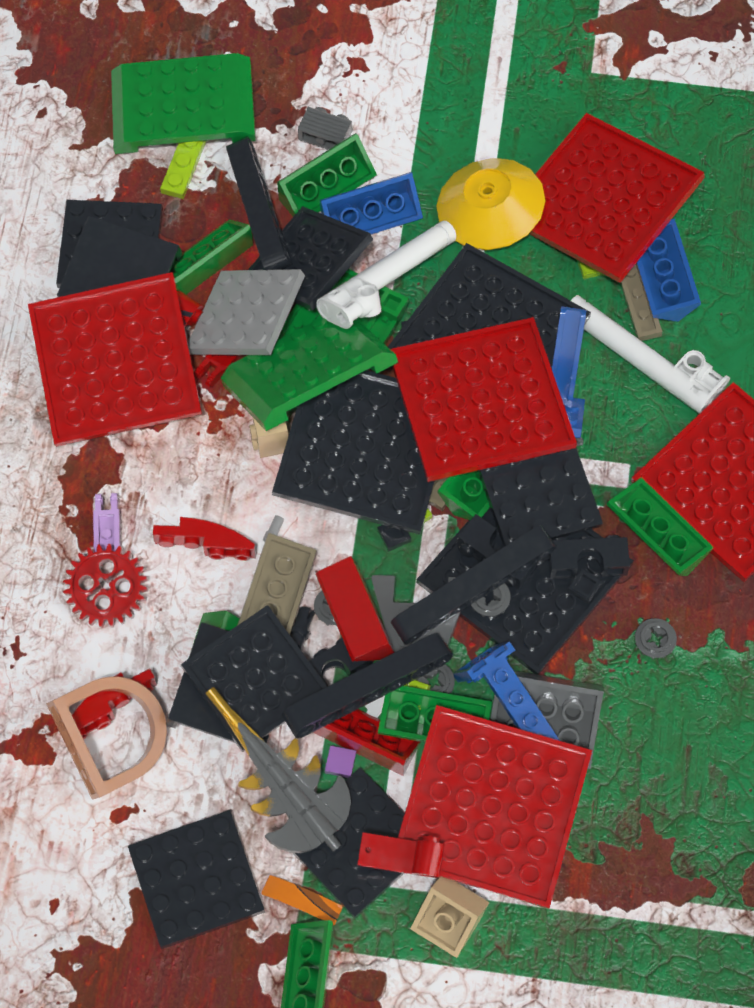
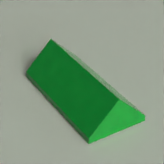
(327, 175)
(211, 254)
(464, 495)
(660, 527)
(404, 720)
(307, 965)

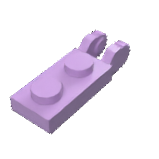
(106, 523)

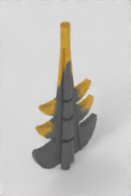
(310, 815)

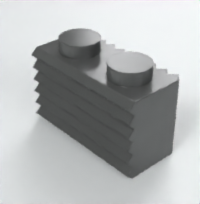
(323, 128)

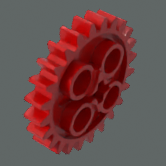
(120, 603)

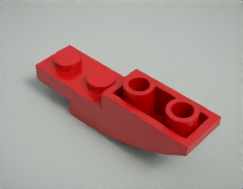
(216, 539)
(96, 709)

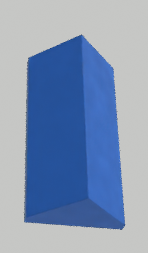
(376, 205)
(668, 276)

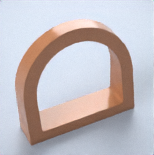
(77, 748)

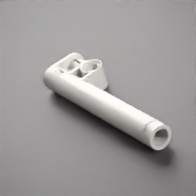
(360, 294)
(691, 385)

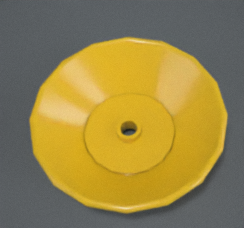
(492, 218)

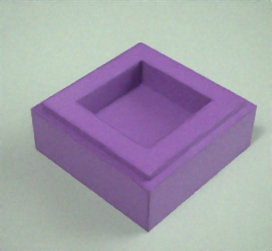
(340, 761)

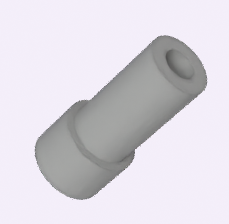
(275, 526)

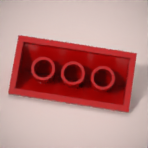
(354, 611)
(360, 733)

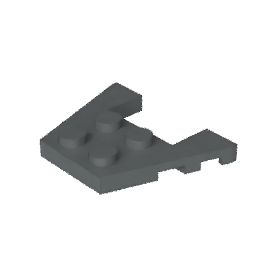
(385, 593)

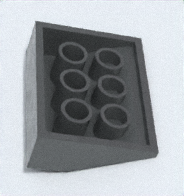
(567, 706)

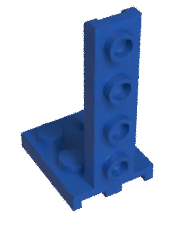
(566, 363)
(507, 687)

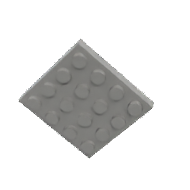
(245, 312)

